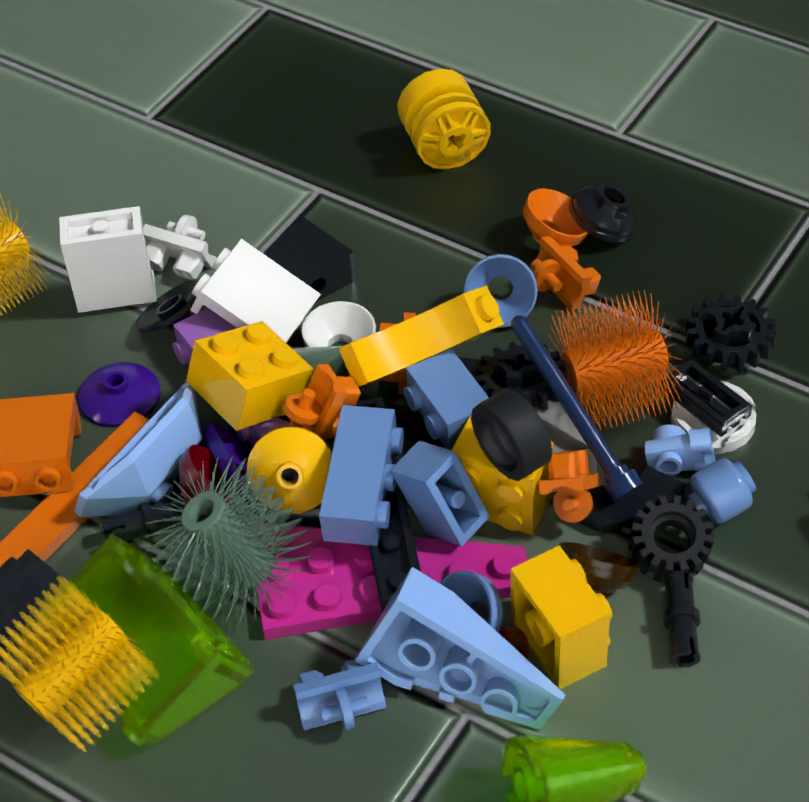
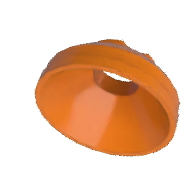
(549, 215)

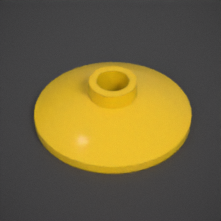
(297, 450)

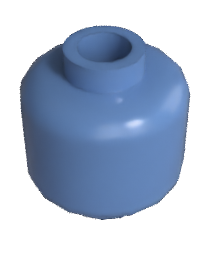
(722, 490)

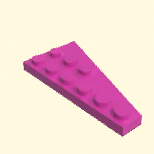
(342, 583)

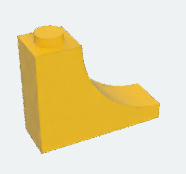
(422, 336)

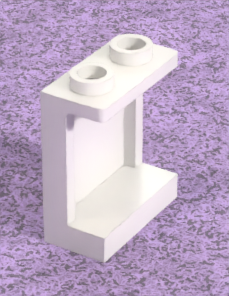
(107, 259)
(253, 290)

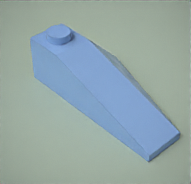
(445, 646)

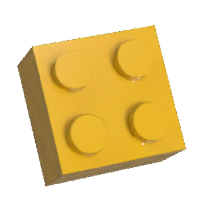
(247, 374)
(508, 502)
(560, 616)

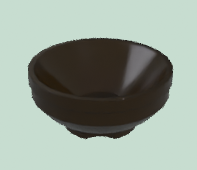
(603, 568)

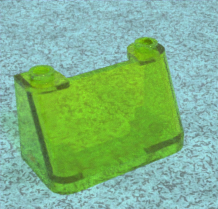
(183, 642)

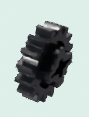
(730, 332)
(517, 371)

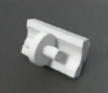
(179, 241)

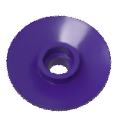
(117, 392)

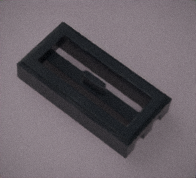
(700, 400)

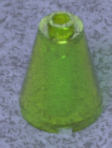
(570, 769)

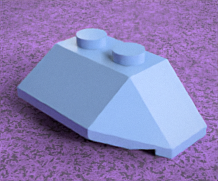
(146, 462)

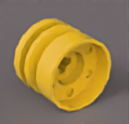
(443, 119)

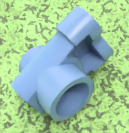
(676, 451)

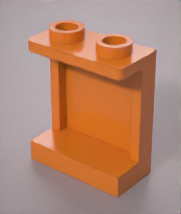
(37, 444)

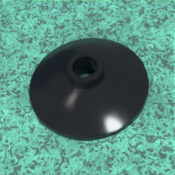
(168, 309)

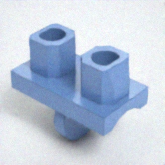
(339, 695)

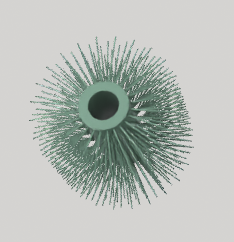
(228, 539)

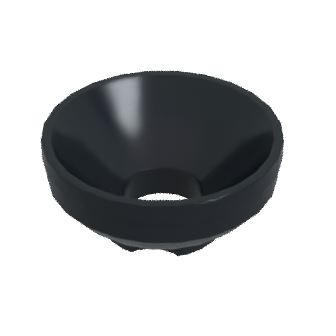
(604, 212)

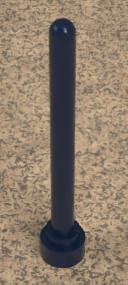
(618, 477)

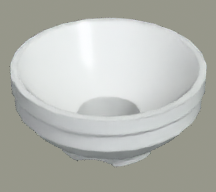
(337, 323)

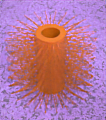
(616, 361)

